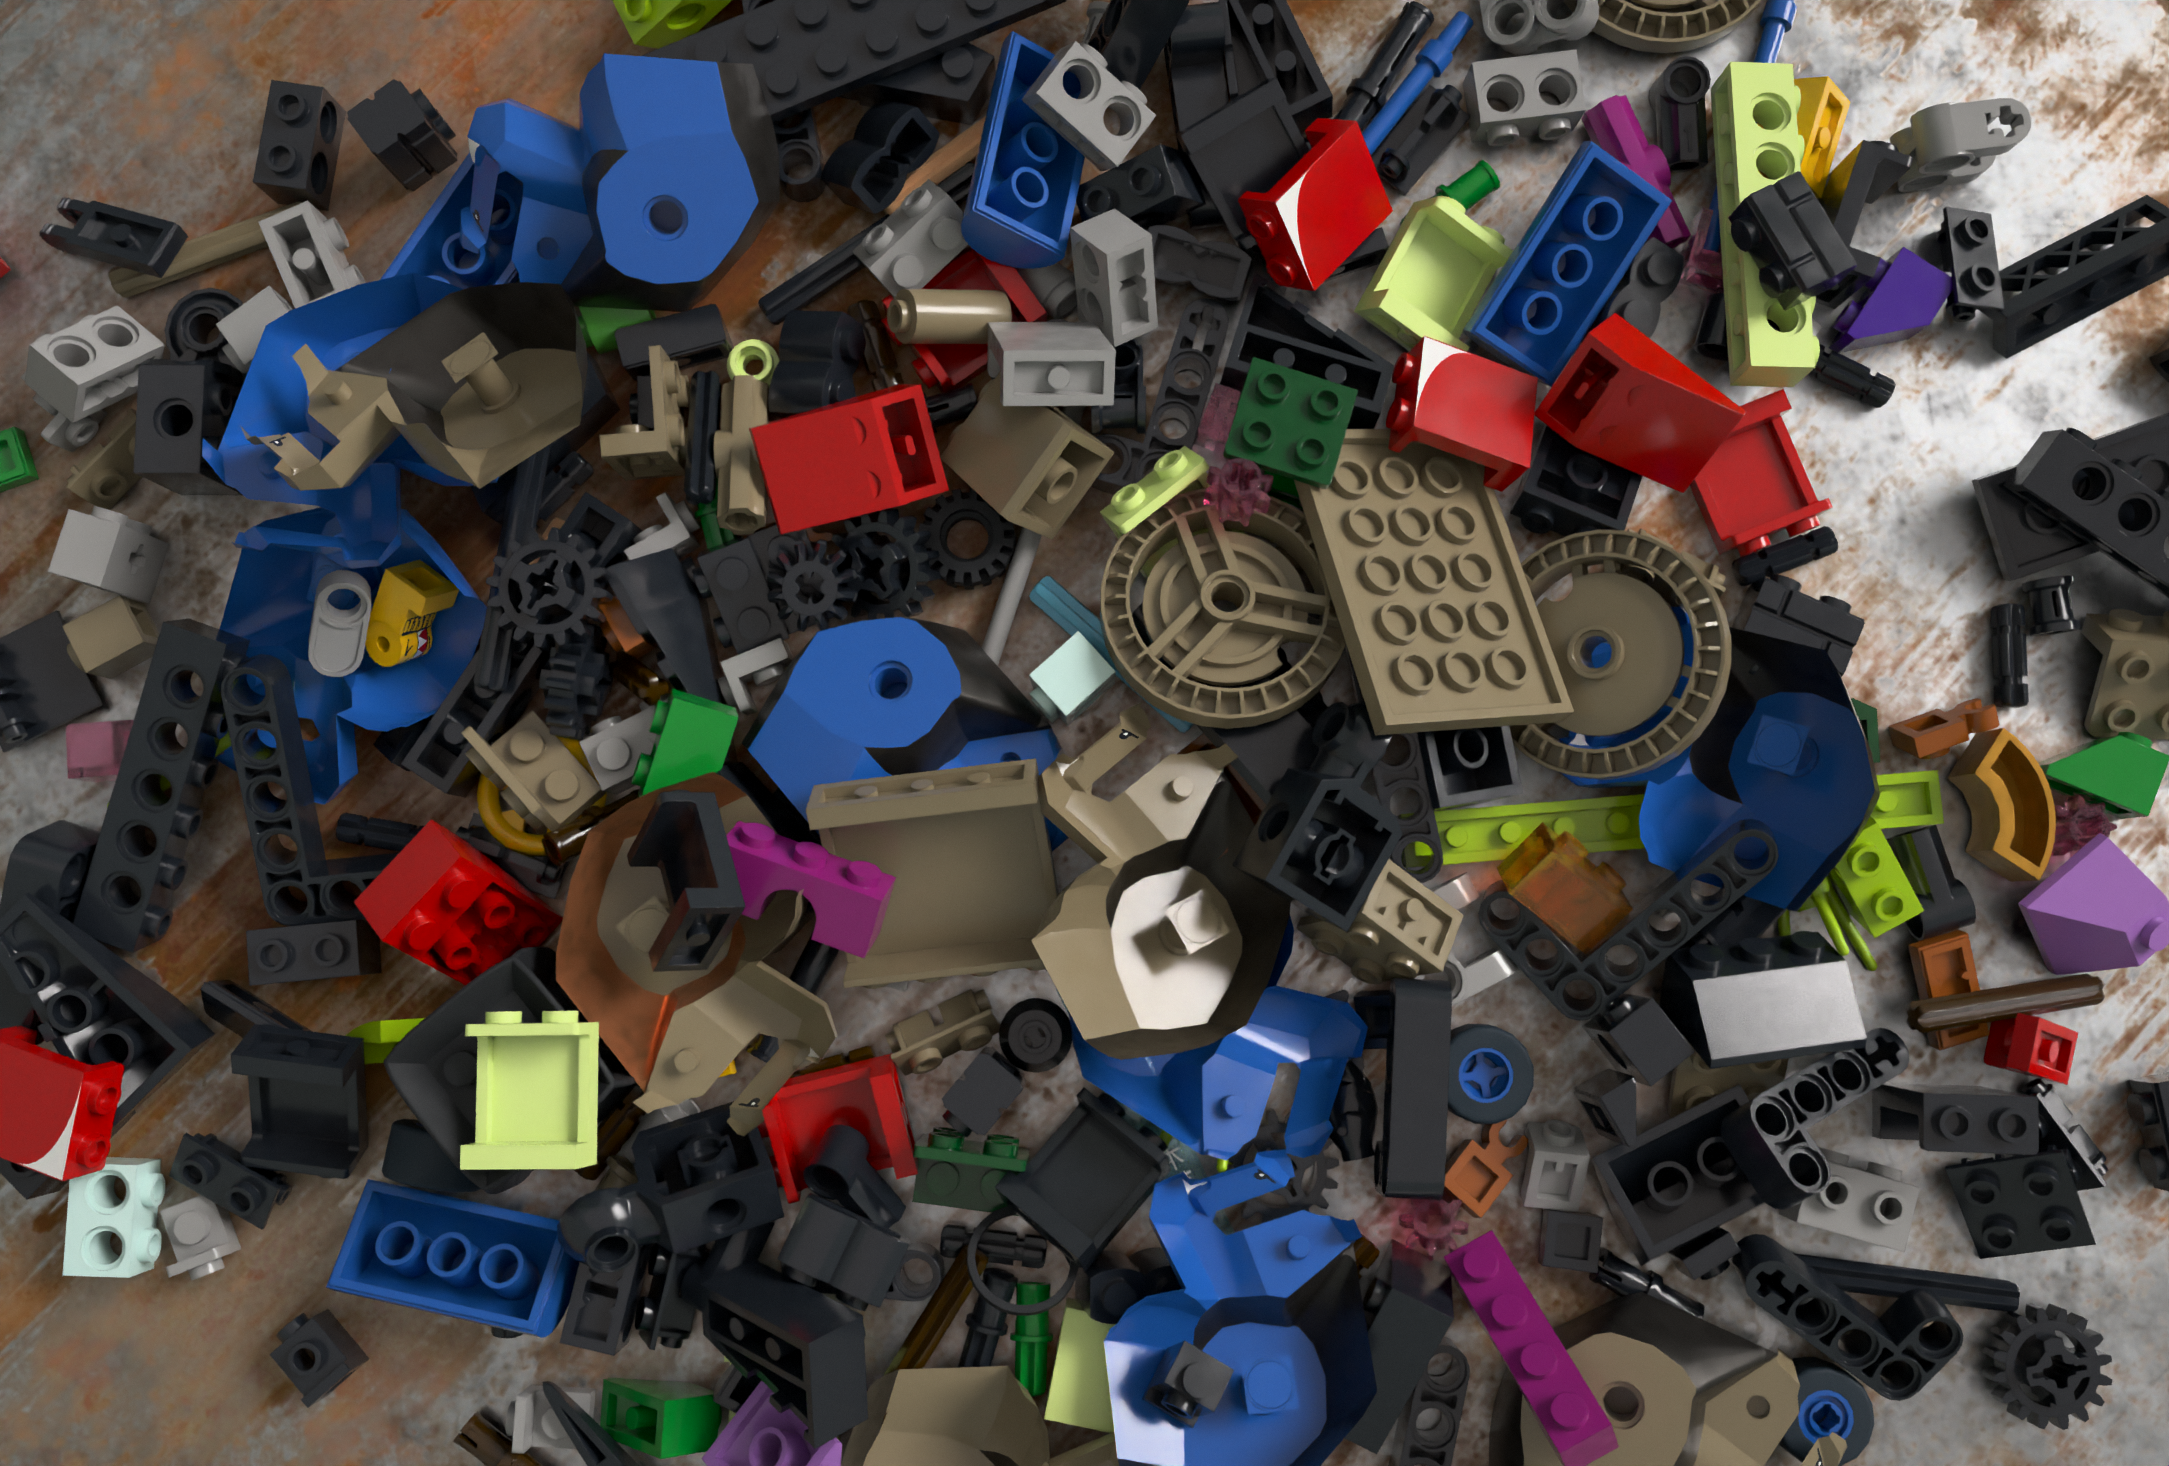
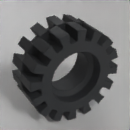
(978, 569)

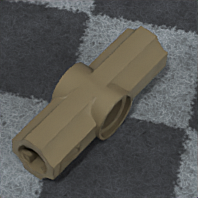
(739, 476)

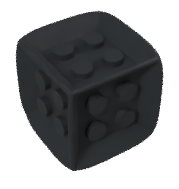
(438, 1064)

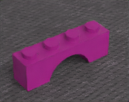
(1531, 1352)

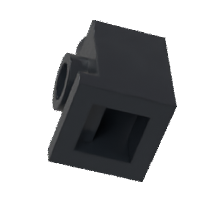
(334, 1350)
(1187, 1383)

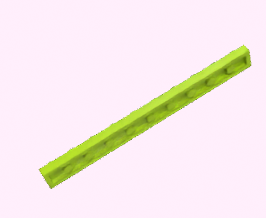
(1614, 821)

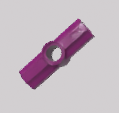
(1618, 132)

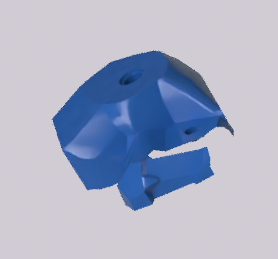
(277, 402)
(274, 610)
(1220, 1090)

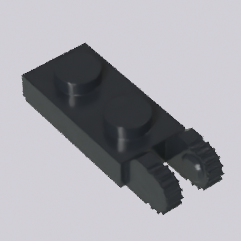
(116, 236)

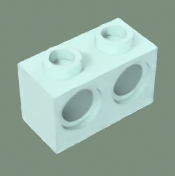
(1070, 680)
(97, 1213)

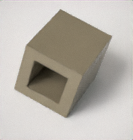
(112, 637)

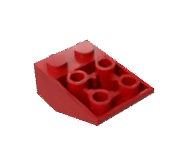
(1638, 406)
(849, 458)
(453, 906)

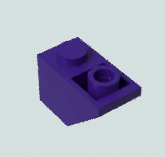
(1894, 305)

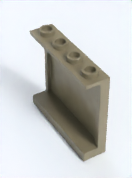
(965, 863)

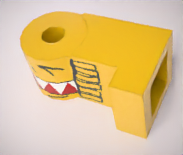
(405, 612)

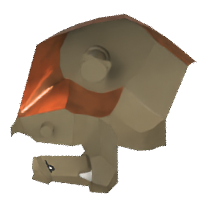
(683, 1026)

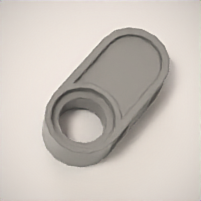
(339, 635)

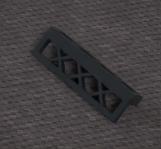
(2091, 280)

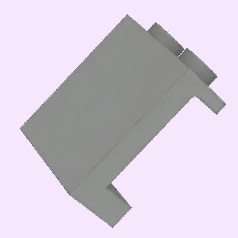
(1051, 363)

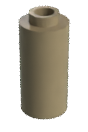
(946, 315)

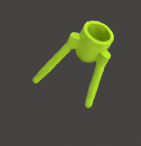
(1827, 903)

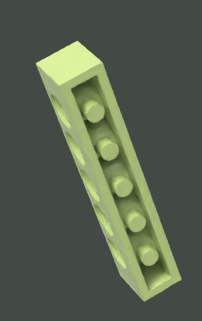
(1739, 99)

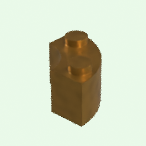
(2007, 805)

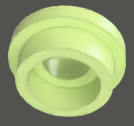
(752, 350)

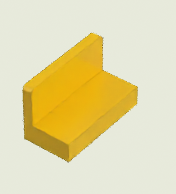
(1820, 123)

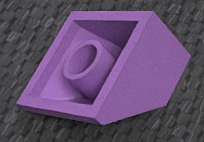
(2097, 912)
(768, 1438)

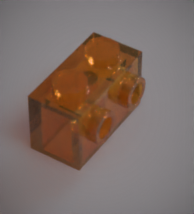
(1565, 887)

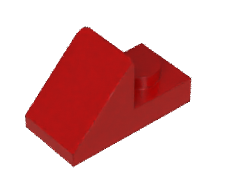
(2031, 1047)

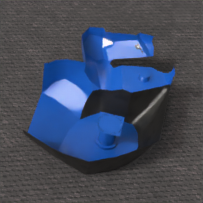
(646, 193)
(891, 704)
(1774, 753)
(1264, 1301)

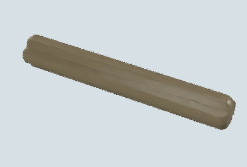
(199, 255)

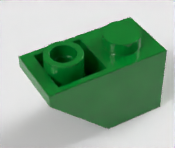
(688, 742)

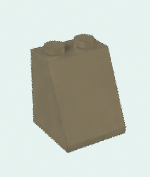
(1025, 460)

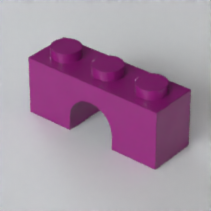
(845, 894)

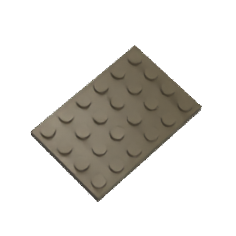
(1430, 591)

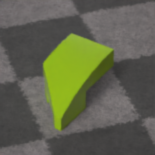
(382, 1037)

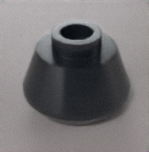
(1023, 1022)

